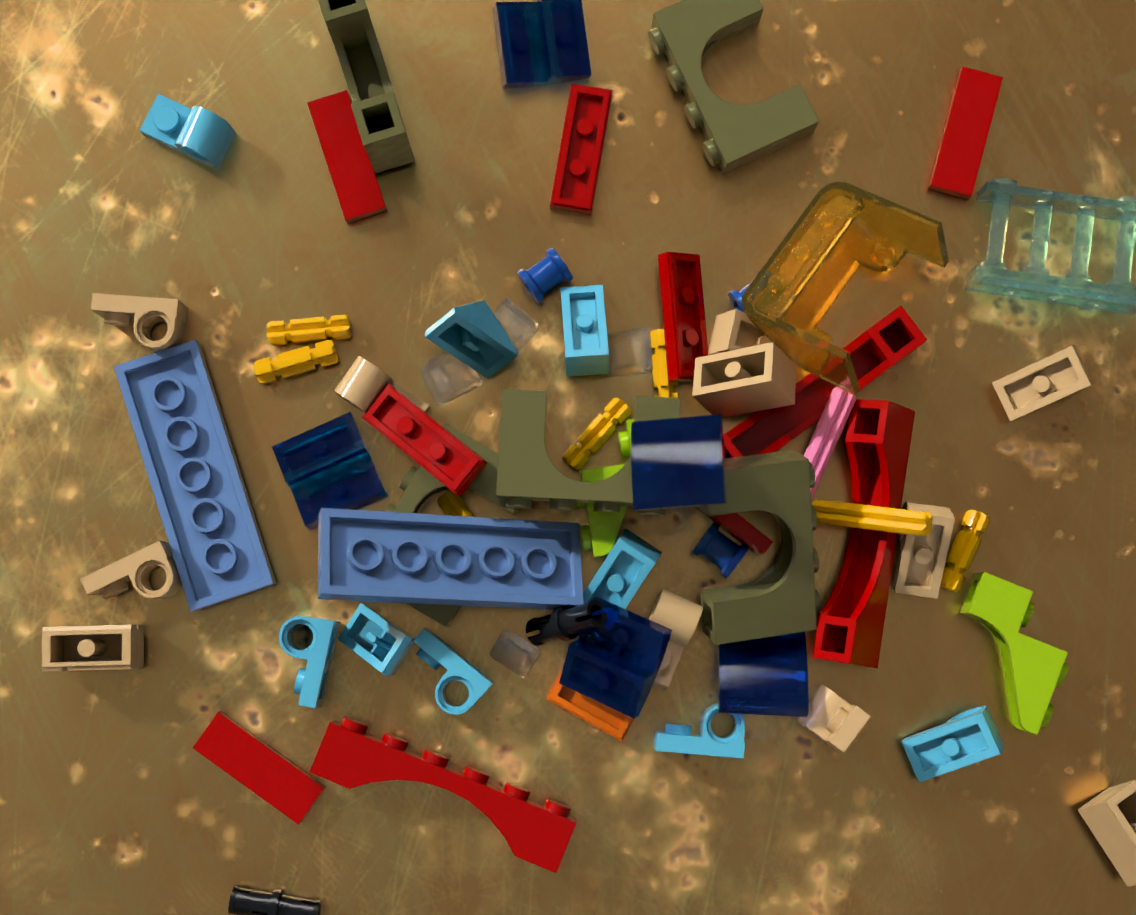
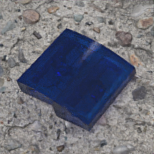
(541, 42)
(678, 462)
(329, 469)
(617, 660)
(764, 676)

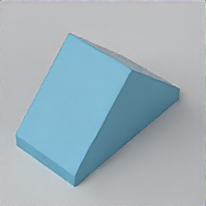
(474, 338)
(377, 640)

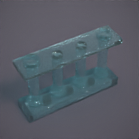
(1035, 281)

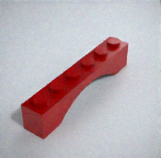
(871, 356)
(855, 612)
(530, 828)

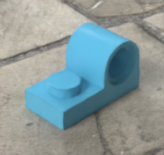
(189, 131)
(584, 330)
(623, 570)
(436, 653)
(311, 681)
(678, 737)
(953, 745)

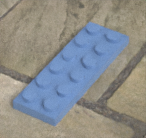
(194, 475)
(448, 560)

